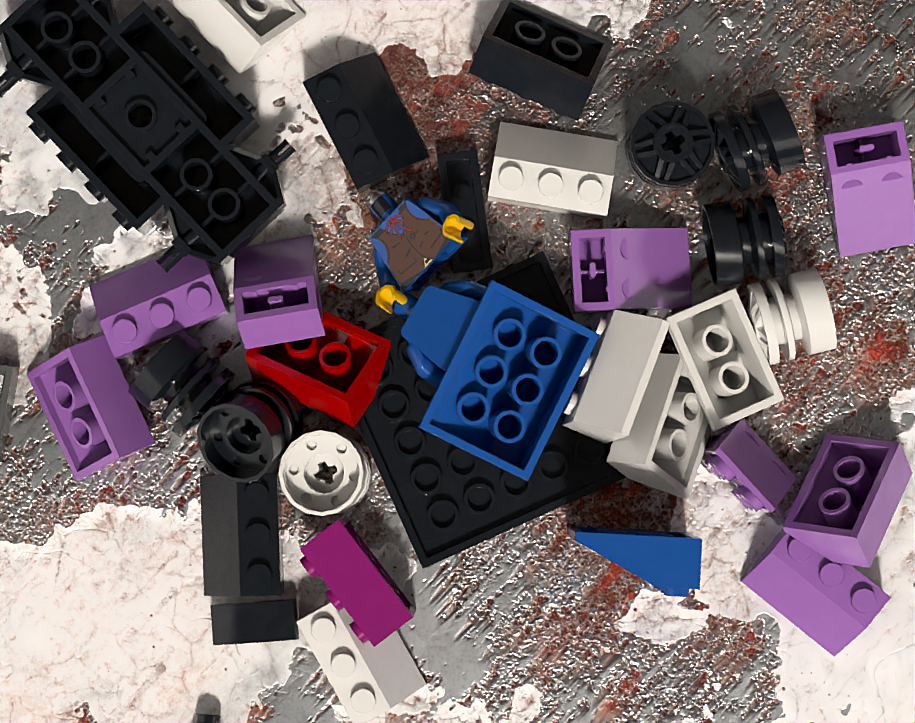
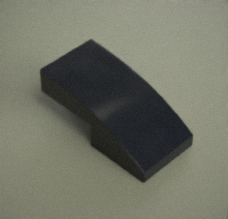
(254, 622)

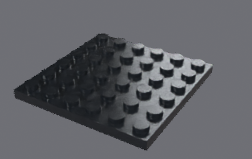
(448, 494)

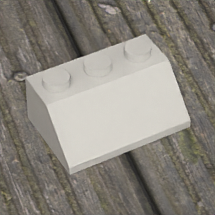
(241, 28)
(553, 170)
(724, 359)
(615, 375)
(666, 433)
(362, 675)

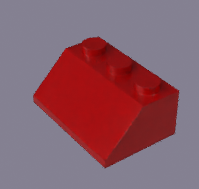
(327, 372)

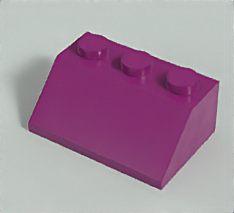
(357, 582)

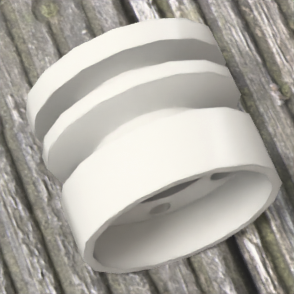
(792, 316)
(304, 463)

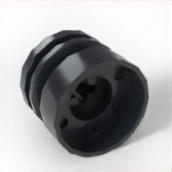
(752, 141)
(663, 169)
(743, 240)
(181, 382)
(249, 430)

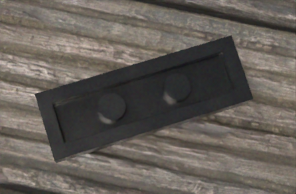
(463, 188)

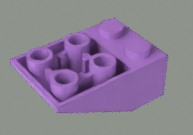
(869, 188)
(629, 269)
(277, 292)
(750, 466)

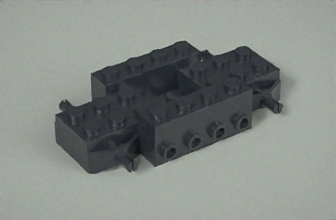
(180, 162)

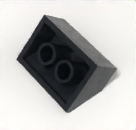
(540, 57)
(365, 121)
(242, 536)

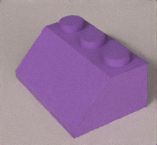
(153, 306)
(90, 407)
(849, 498)
(817, 595)

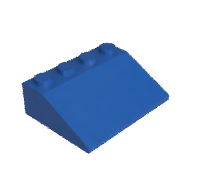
(508, 380)
(660, 557)

